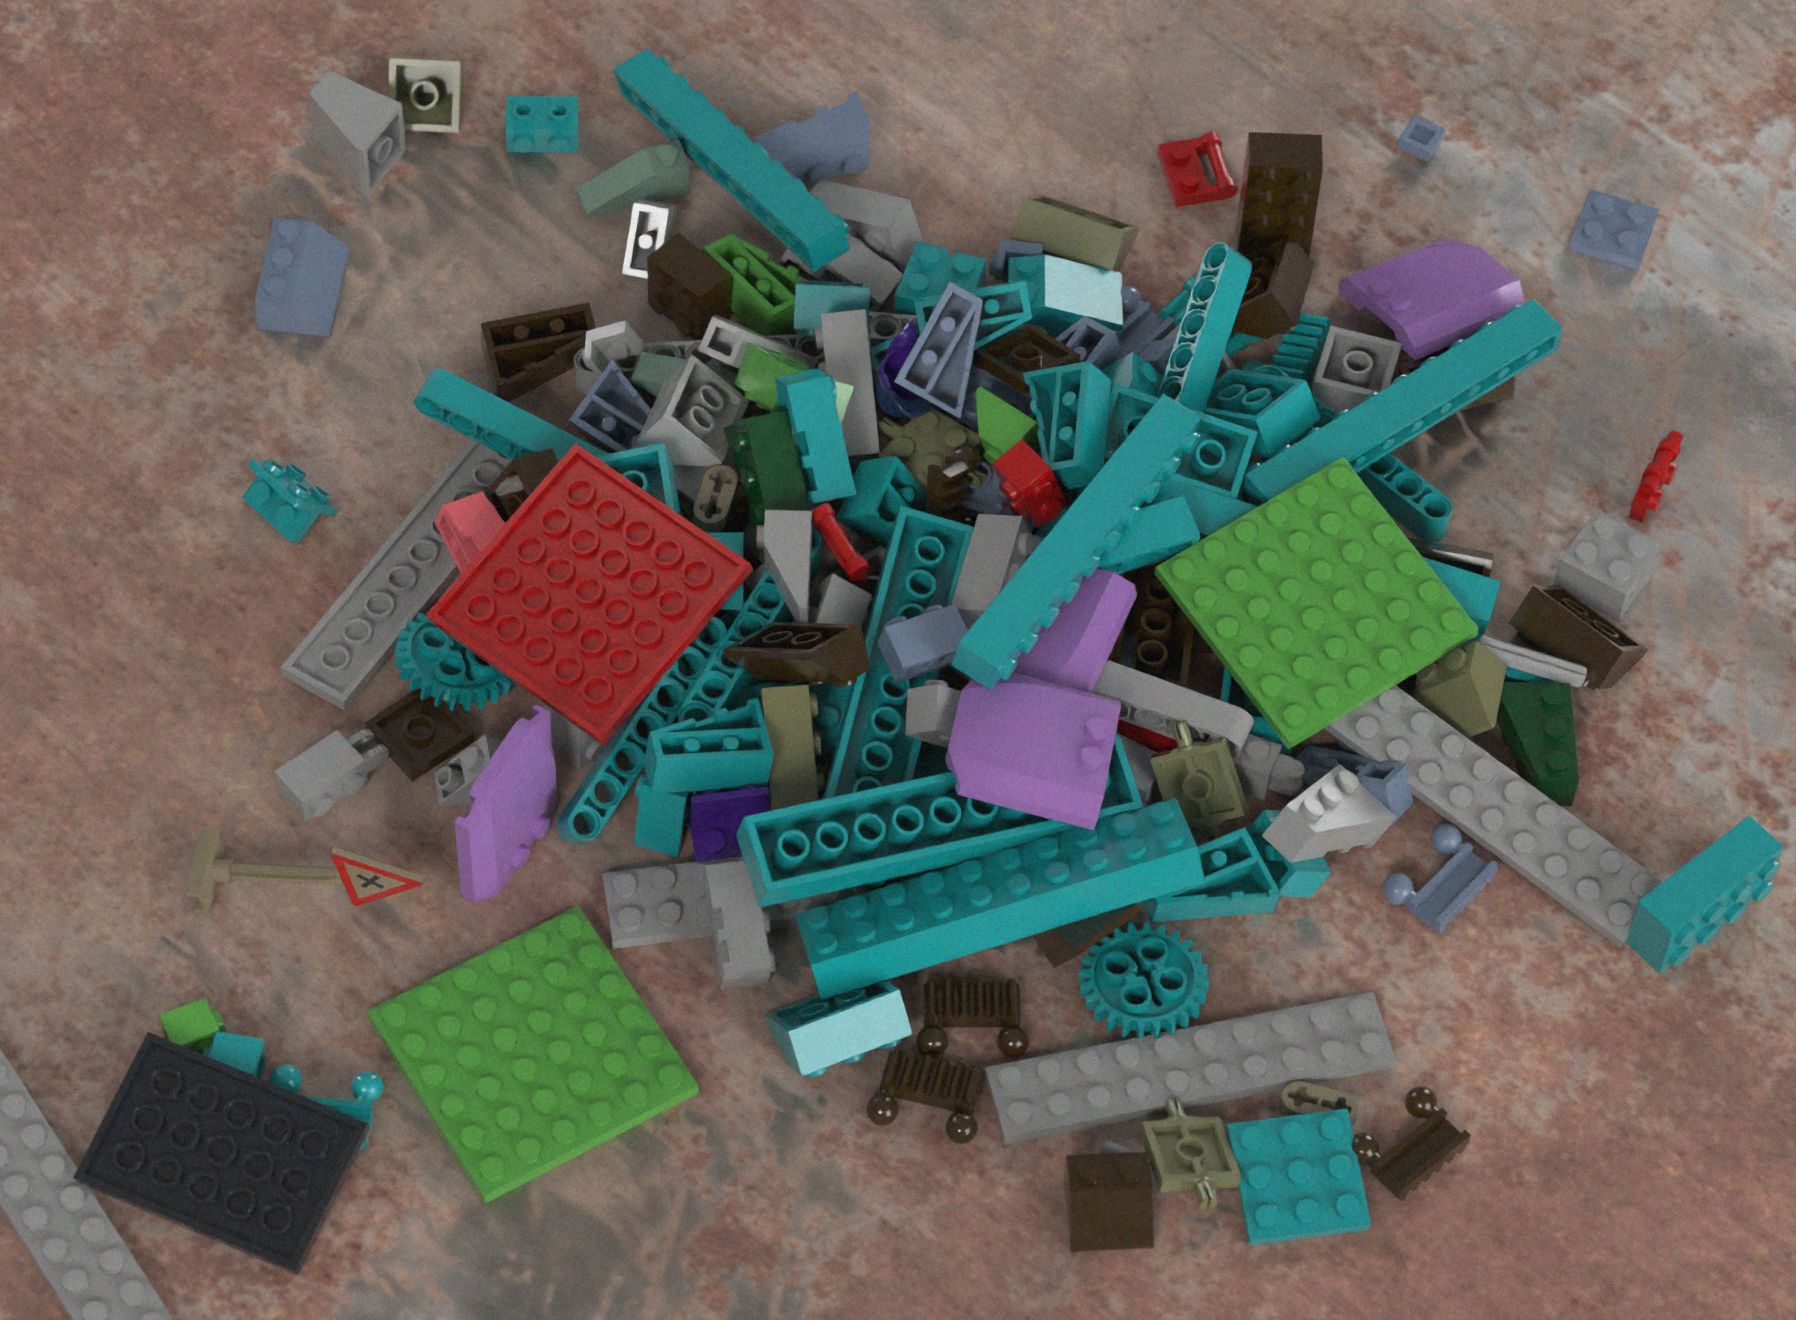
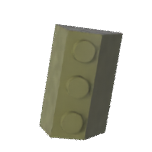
(1074, 232)

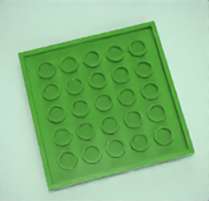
(1316, 602)
(532, 1053)

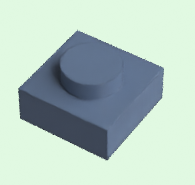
(1421, 138)

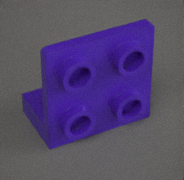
(717, 817)

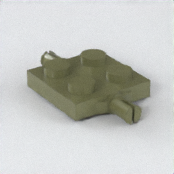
(928, 442)
(1201, 781)
(1190, 1154)

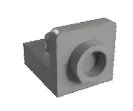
(608, 344)

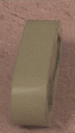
(722, 500)
(1315, 1100)

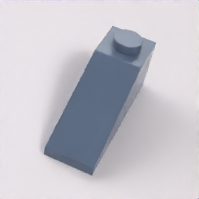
(1383, 779)

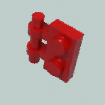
(1656, 474)

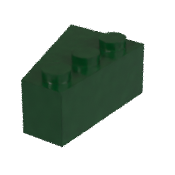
(767, 464)
(1541, 736)

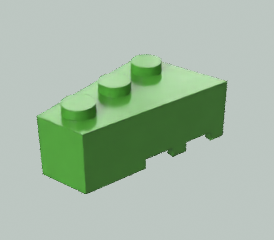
(759, 287)
(758, 375)

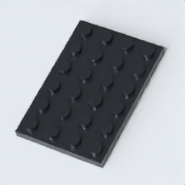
(222, 1153)

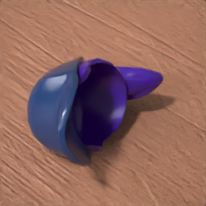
(891, 396)

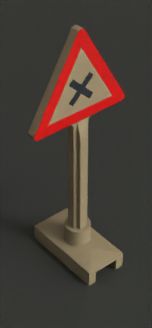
(361, 876)

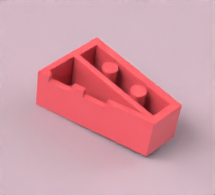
(468, 527)

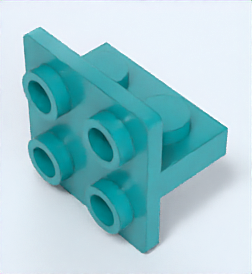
(286, 498)

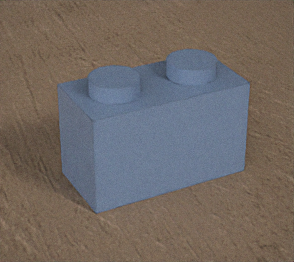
(922, 642)

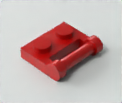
(1186, 175)
(837, 541)

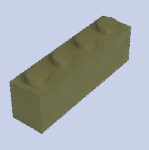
(794, 745)

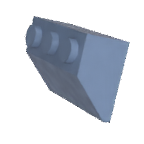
(300, 279)

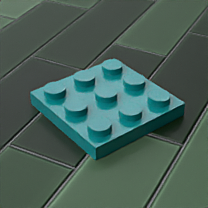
(1298, 1177)

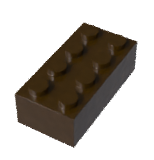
(1279, 189)
(1156, 631)

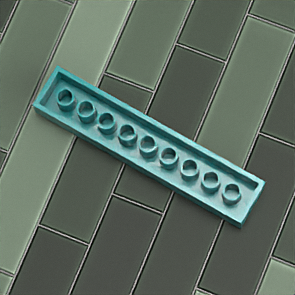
(916, 573)
(895, 833)
(999, 898)

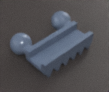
(1142, 325)
(1449, 888)

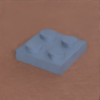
(1614, 229)

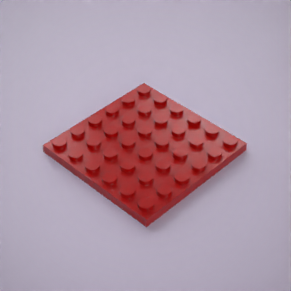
(589, 593)

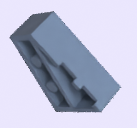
(944, 351)

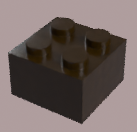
(687, 286)

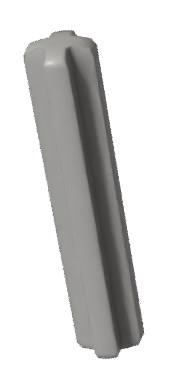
(1535, 662)

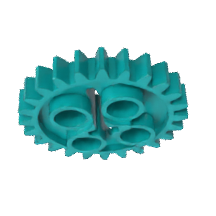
(446, 667)
(1174, 967)

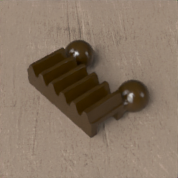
(946, 485)
(972, 1007)
(932, 1085)
(1417, 1153)

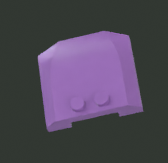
(1435, 294)
(1080, 637)
(1034, 748)
(508, 808)

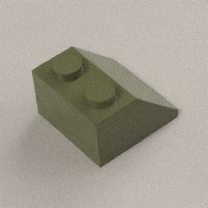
(428, 91)
(1463, 688)

